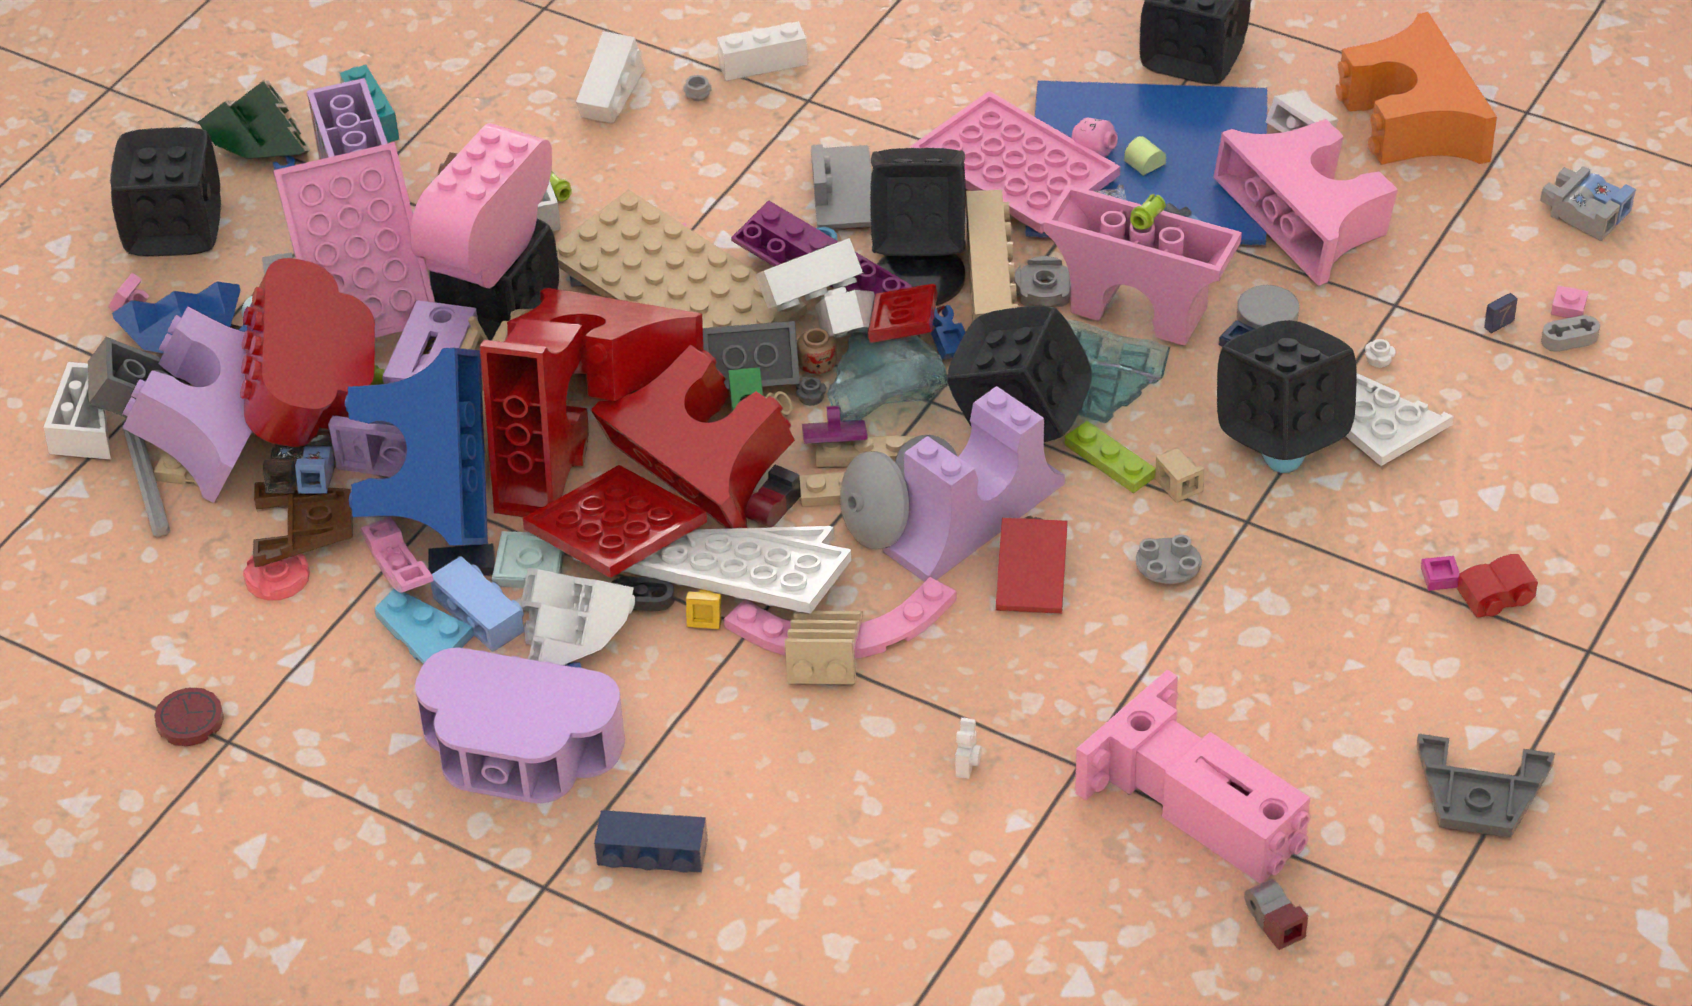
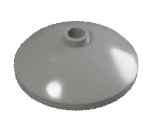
(874, 500)

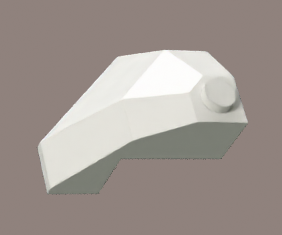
(571, 615)

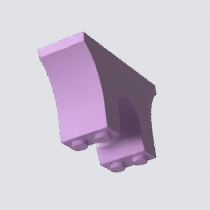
(198, 423)
(962, 499)

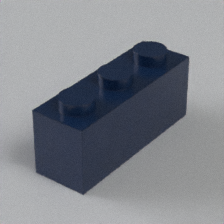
(651, 841)

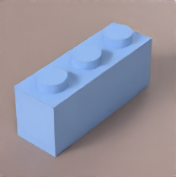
(478, 603)

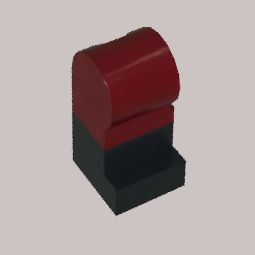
(774, 497)

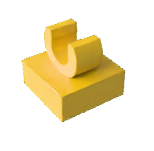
(703, 609)

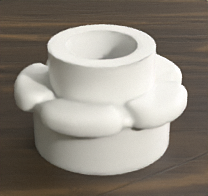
(1379, 353)

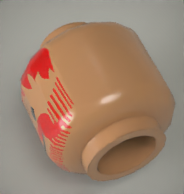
(816, 351)

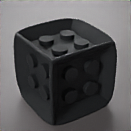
(1193, 37)
(165, 191)
(918, 202)
(516, 289)
(1029, 357)
(1286, 389)

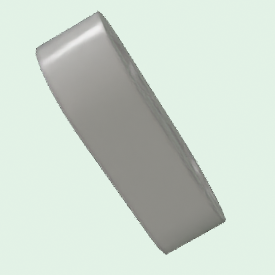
(1570, 333)

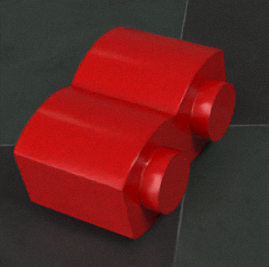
(1497, 585)

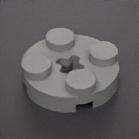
(1034, 291)

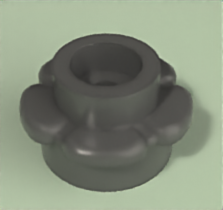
(811, 391)

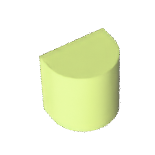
(1144, 155)

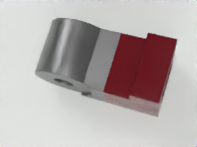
(1276, 914)

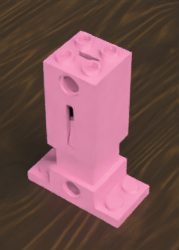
(1200, 782)

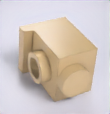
(1179, 475)

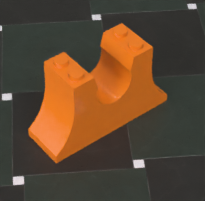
(1418, 96)

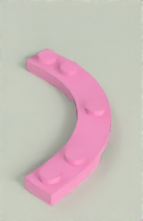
(874, 635)

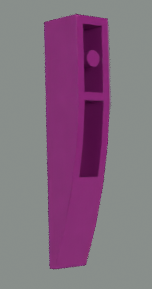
(781, 237)

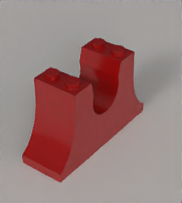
(622, 339)
(527, 416)
(702, 461)

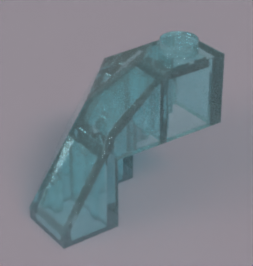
(1118, 367)
(884, 374)

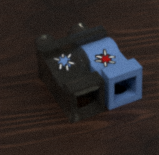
(300, 466)

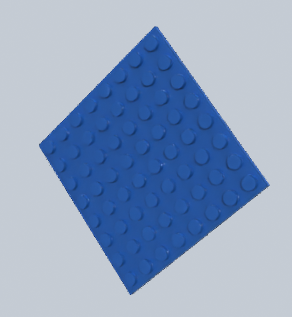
(1180, 122)

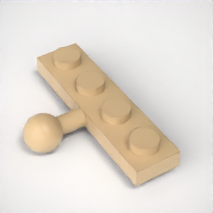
(843, 452)

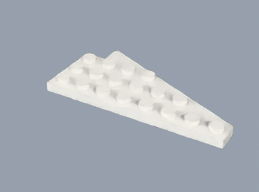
(762, 565)

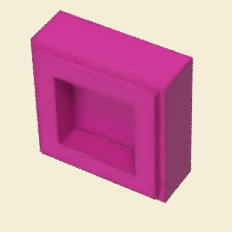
(1440, 572)

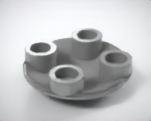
(1168, 559)

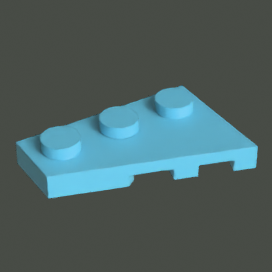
(421, 626)

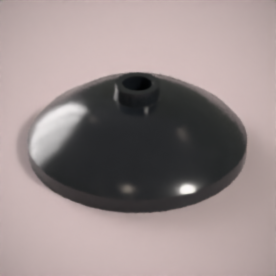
(944, 271)

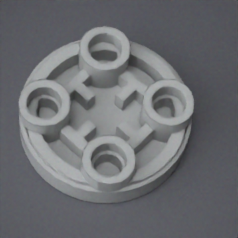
(1266, 305)

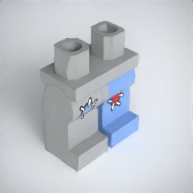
(1588, 201)

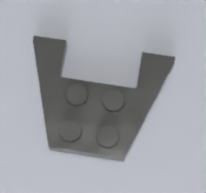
(1477, 798)

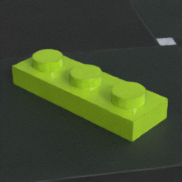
(1110, 456)

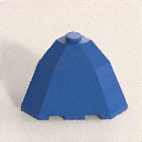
(150, 322)

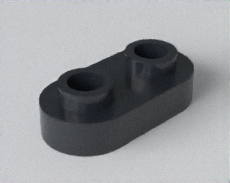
(649, 592)

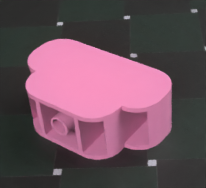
(483, 206)

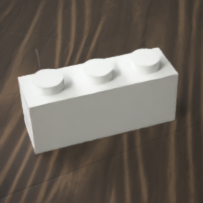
(762, 51)

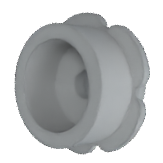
(697, 87)

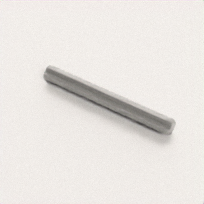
(147, 484)

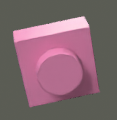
(1569, 302)

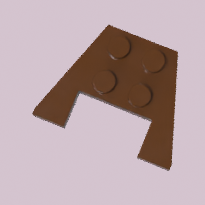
(312, 522)

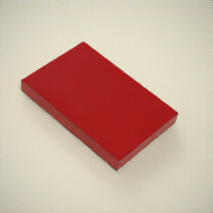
(903, 313)
(1031, 565)

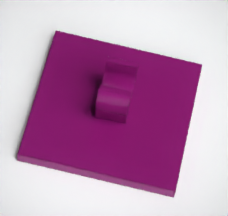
(833, 429)

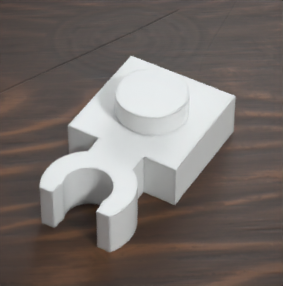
(968, 752)

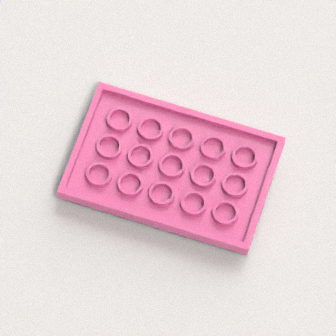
(1019, 156)
(357, 225)

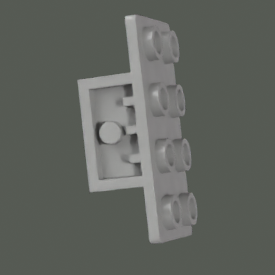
(841, 186)

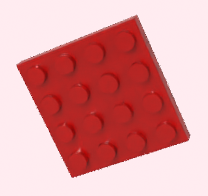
(614, 520)

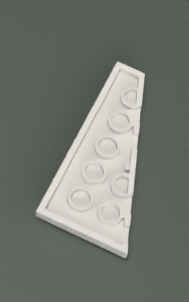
(1389, 424)

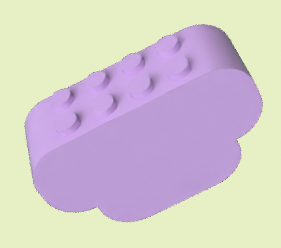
(518, 723)

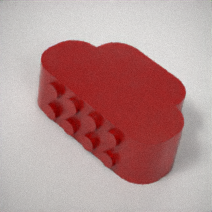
(302, 352)

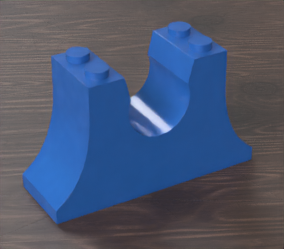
(445, 448)

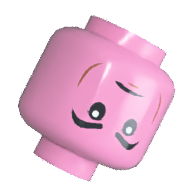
(1096, 135)

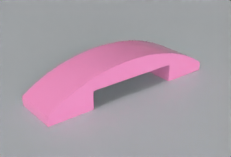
(394, 557)

